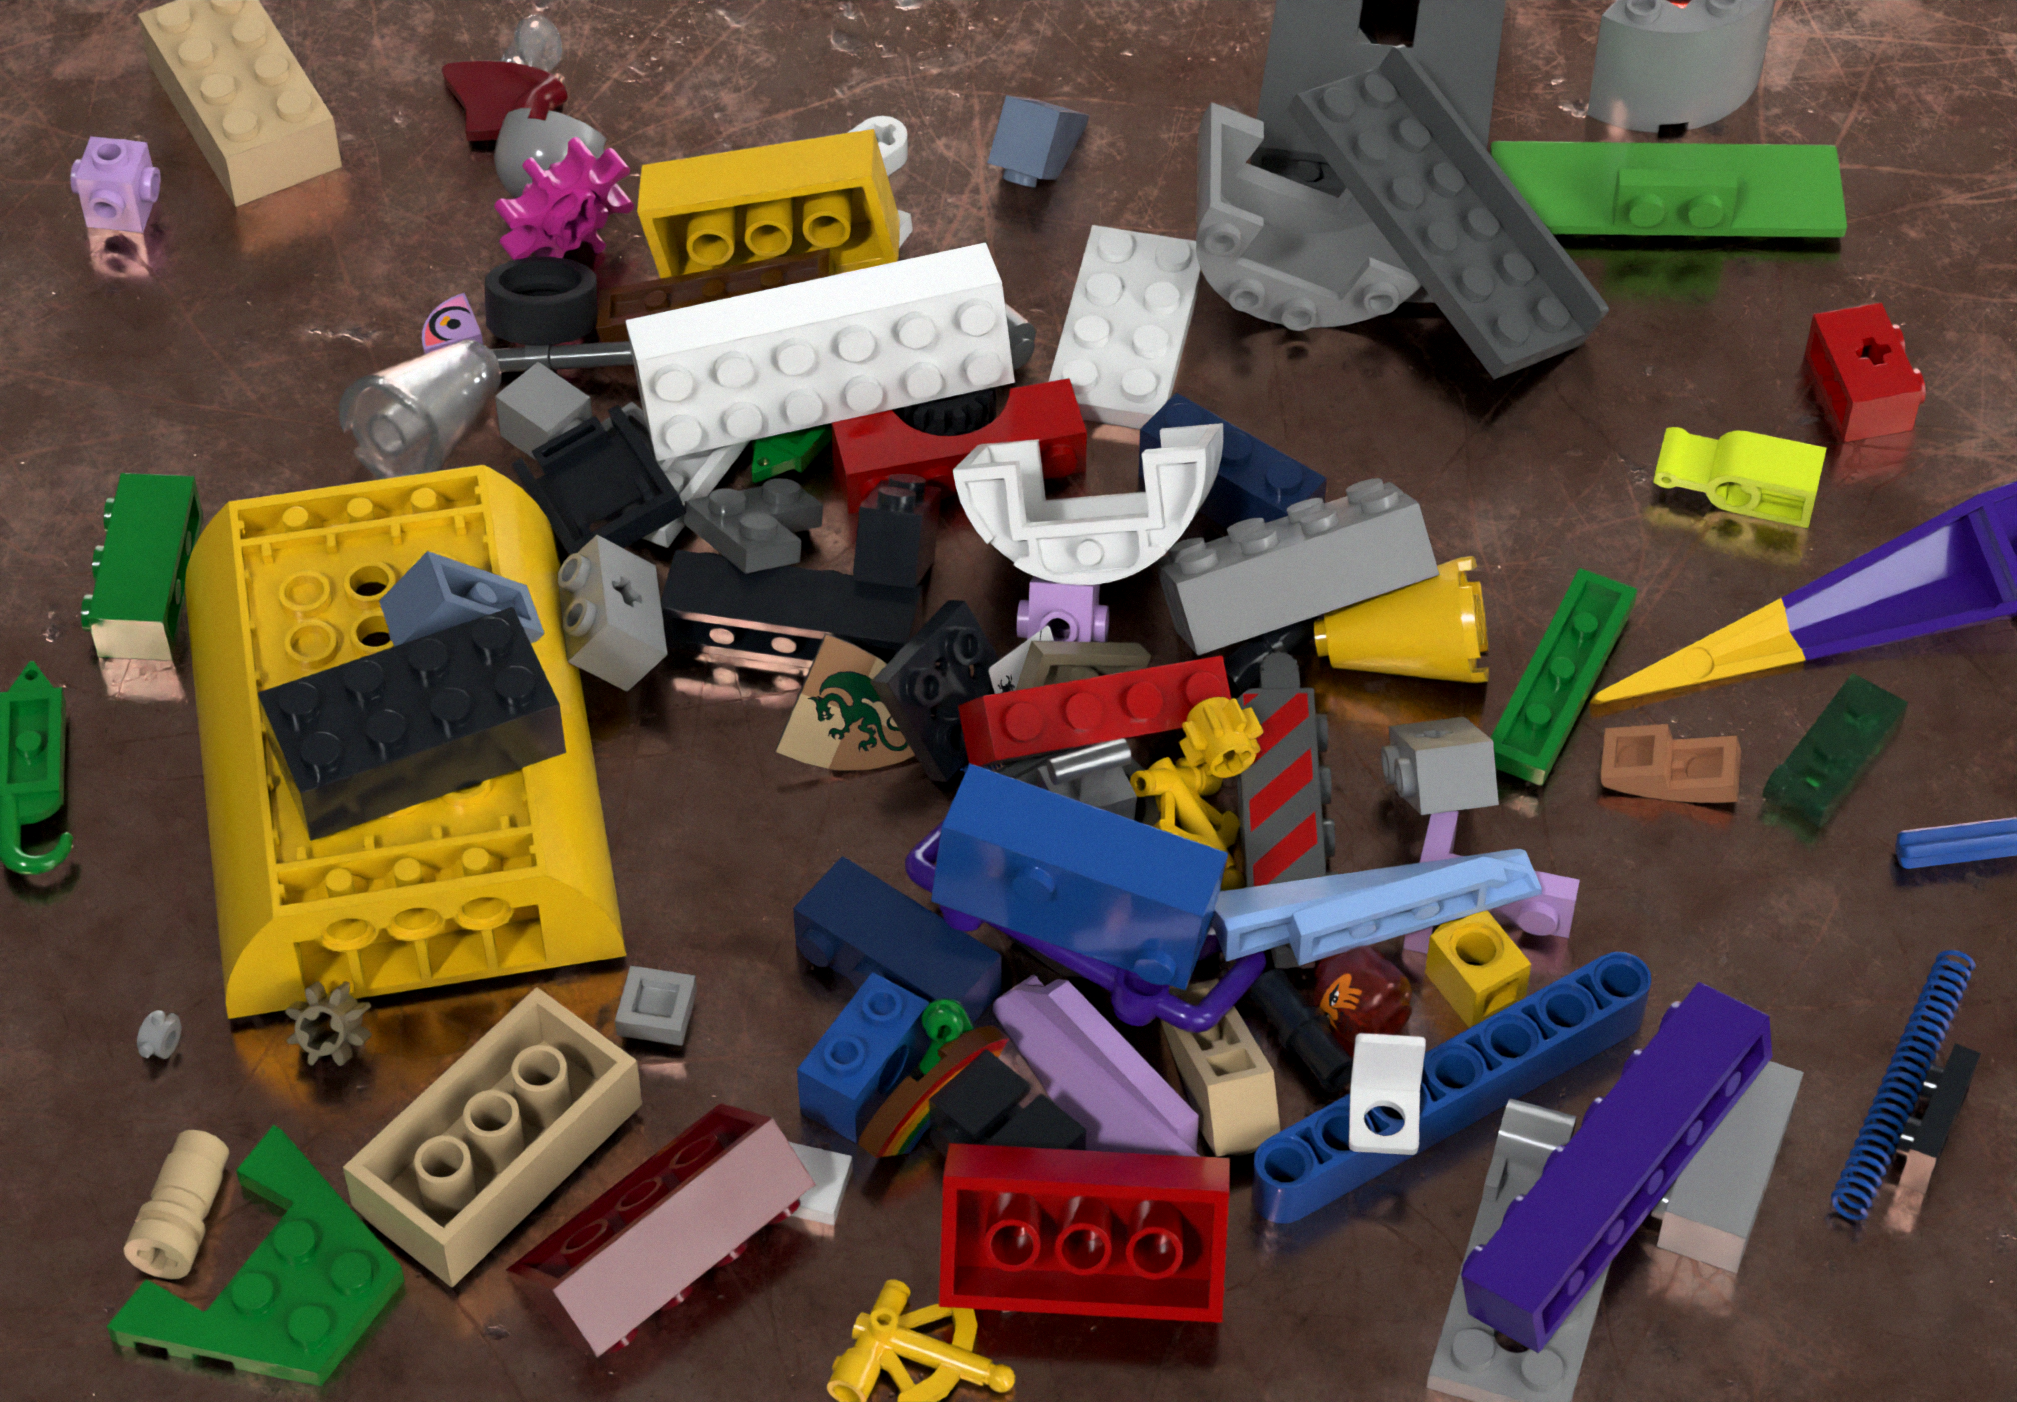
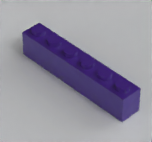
(1616, 1166)

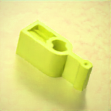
(1745, 473)

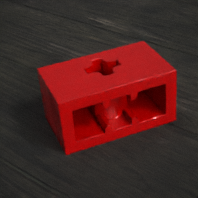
(1864, 372)

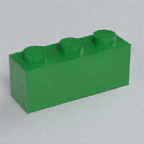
(143, 566)

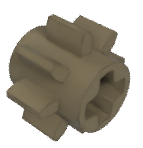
(311, 1025)

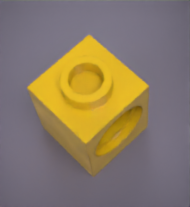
(1473, 989)

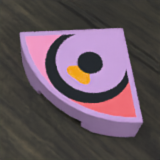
(449, 324)

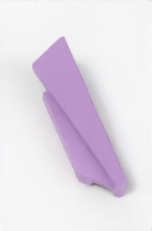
(1095, 1072)

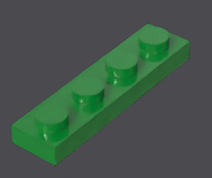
(1561, 675)

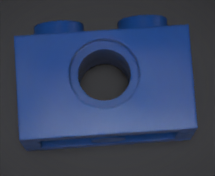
(863, 1057)

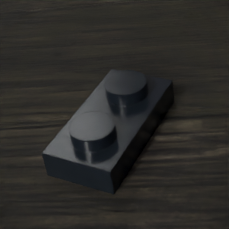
(1926, 1139)

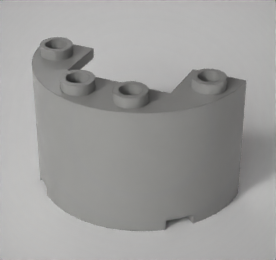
(1676, 62)
(1284, 245)

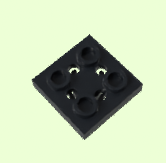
(918, 687)

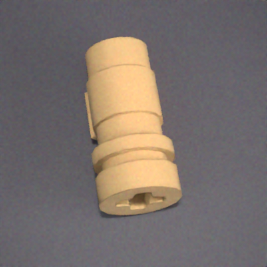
(172, 1223)

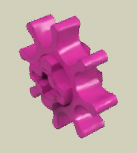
(564, 203)

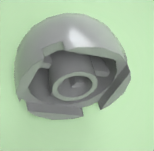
(538, 139)

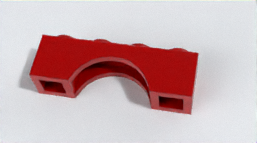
(884, 445)
(1088, 711)

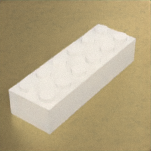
(821, 351)

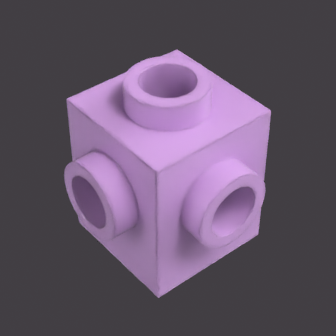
(116, 184)
(1070, 602)

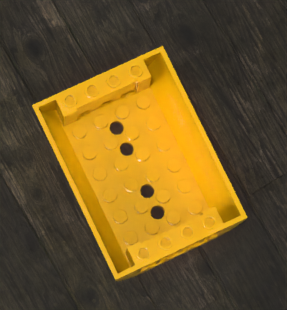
(435, 892)

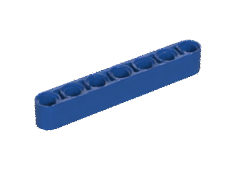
(1469, 1061)

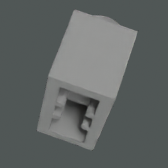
(611, 613)
(1441, 765)

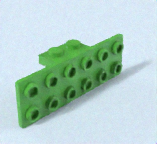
(1678, 187)

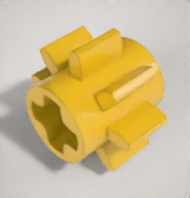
(1221, 737)

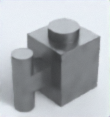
(1093, 777)

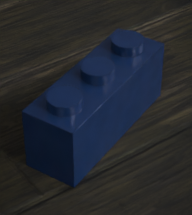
(1251, 476)
(870, 927)

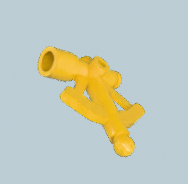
(1179, 794)
(887, 1334)

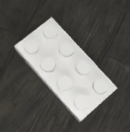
(1127, 324)

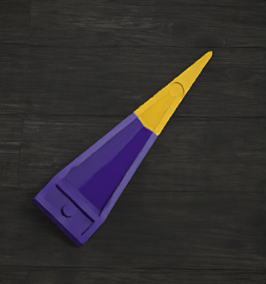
(1918, 585)

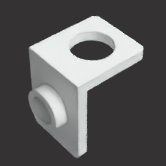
(1386, 1074)

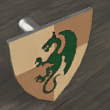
(840, 715)

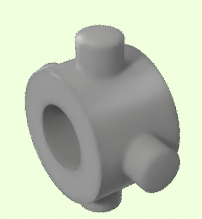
(159, 1035)

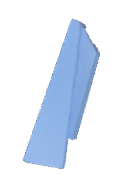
(1368, 906)

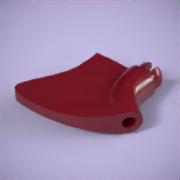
(497, 87)

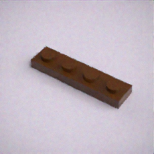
(701, 287)

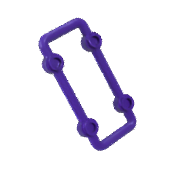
(1132, 997)

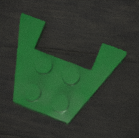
(298, 1294)

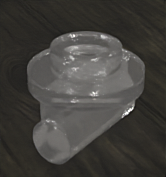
(535, 43)

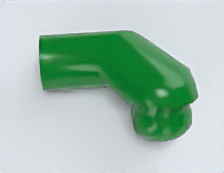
(944, 1022)

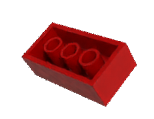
(1084, 1232)

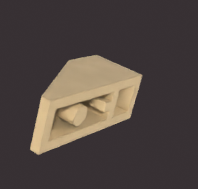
(1225, 1079)

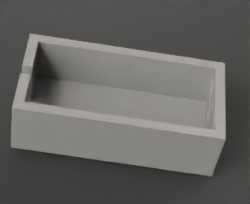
(1295, 565)

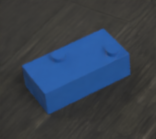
(1077, 876)

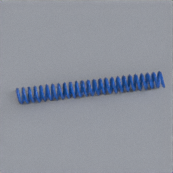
(1916, 1015)

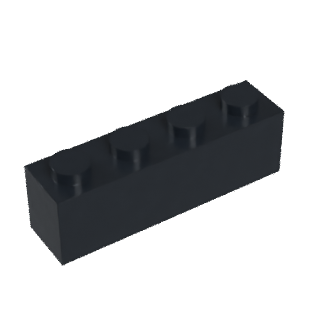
(781, 611)

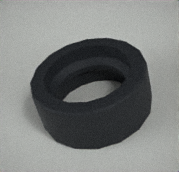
(541, 301)

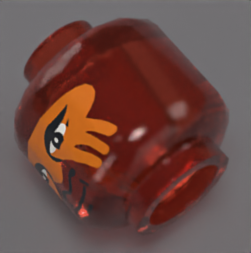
(1362, 993)

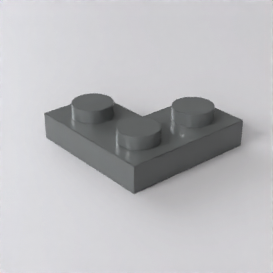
(755, 523)

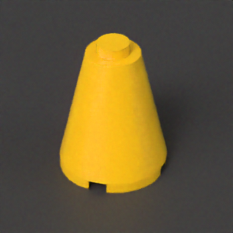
(1413, 631)

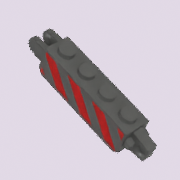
(1284, 787)

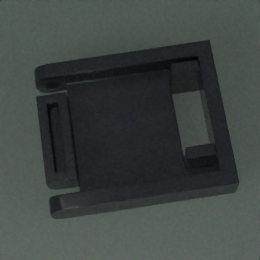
(600, 485)

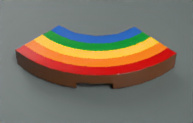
(906, 1112)

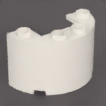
(1089, 536)

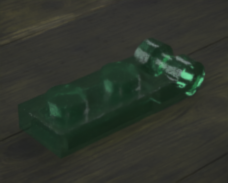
(1836, 749)

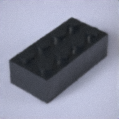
(412, 723)

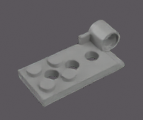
(1467, 1355)

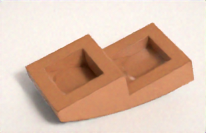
(1655, 766)

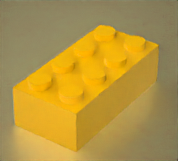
(771, 205)

